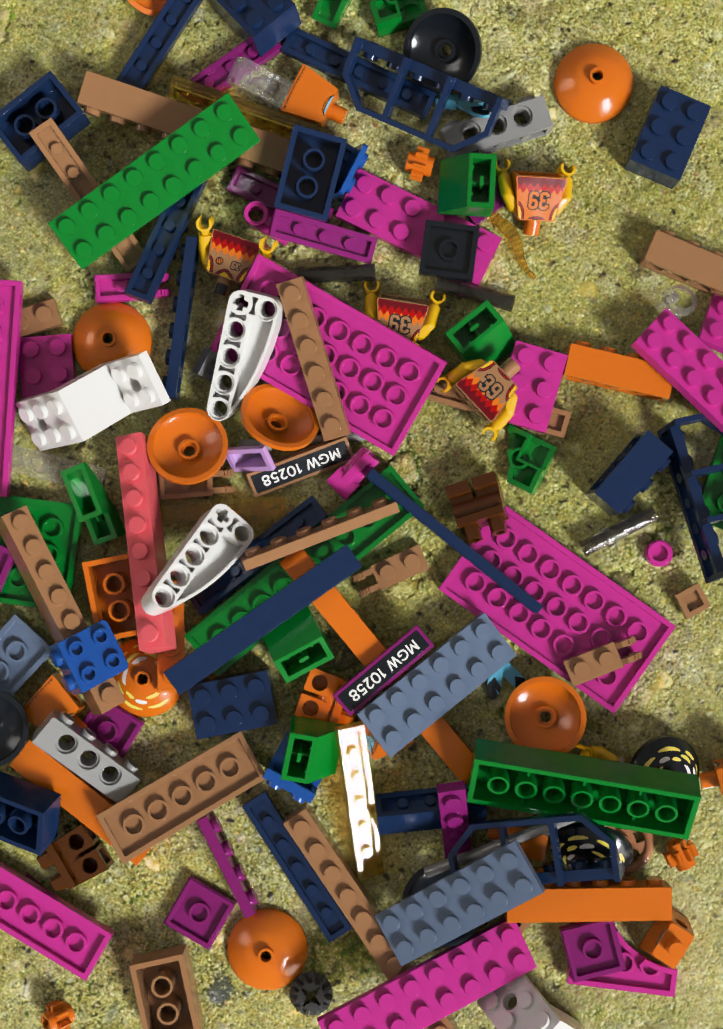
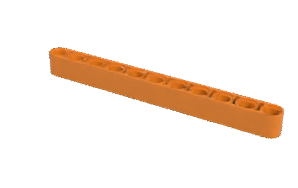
(366, 648)

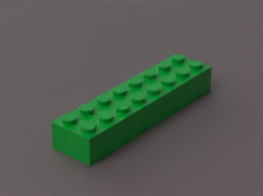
(154, 181)
(603, 789)

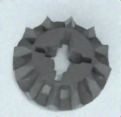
(310, 981)

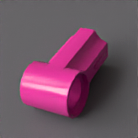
(262, 225)
(348, 477)

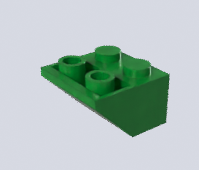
(467, 185)
(481, 335)
(298, 645)
(310, 750)

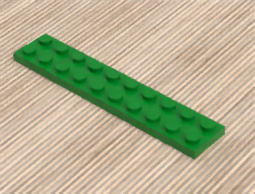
(275, 578)

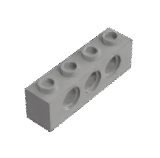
(530, 108)
(115, 785)

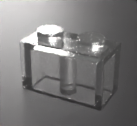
(258, 82)

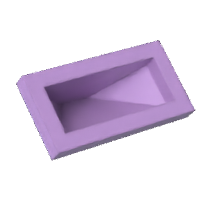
(250, 459)

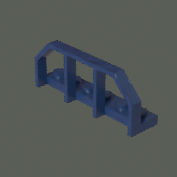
(420, 72)
(690, 495)
(554, 870)

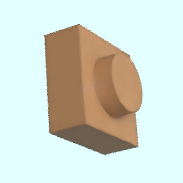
(691, 600)

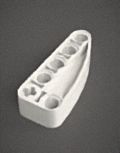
(252, 347)
(208, 559)

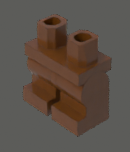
(478, 511)
(72, 861)

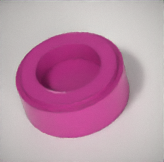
(658, 553)

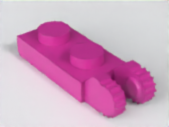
(111, 288)

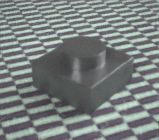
(206, 365)

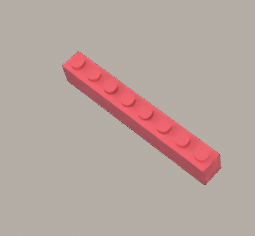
(144, 539)

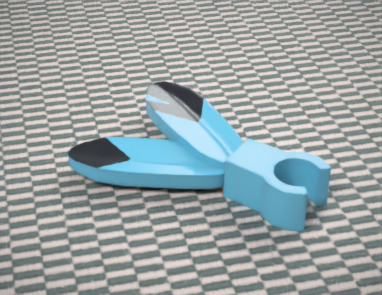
(474, 109)
(495, 681)

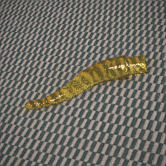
(512, 235)

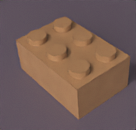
(166, 989)

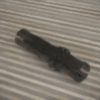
(342, 273)
(475, 293)
(609, 535)

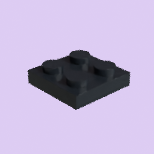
(449, 250)

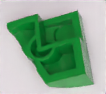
(395, 15)
(527, 459)

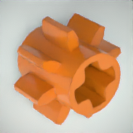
(419, 163)
(680, 854)
(58, 1015)

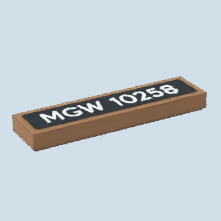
(301, 465)

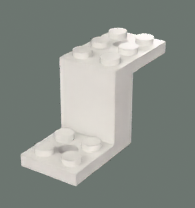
(92, 401)
(530, 1011)

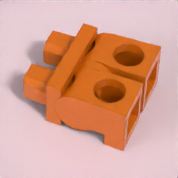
(323, 705)

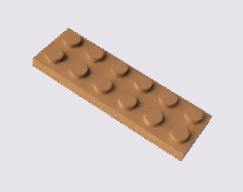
(180, 797)

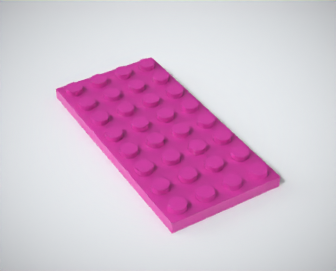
(376, 369)
(577, 610)

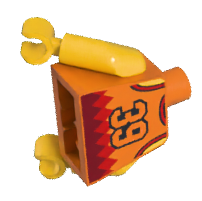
(535, 194)

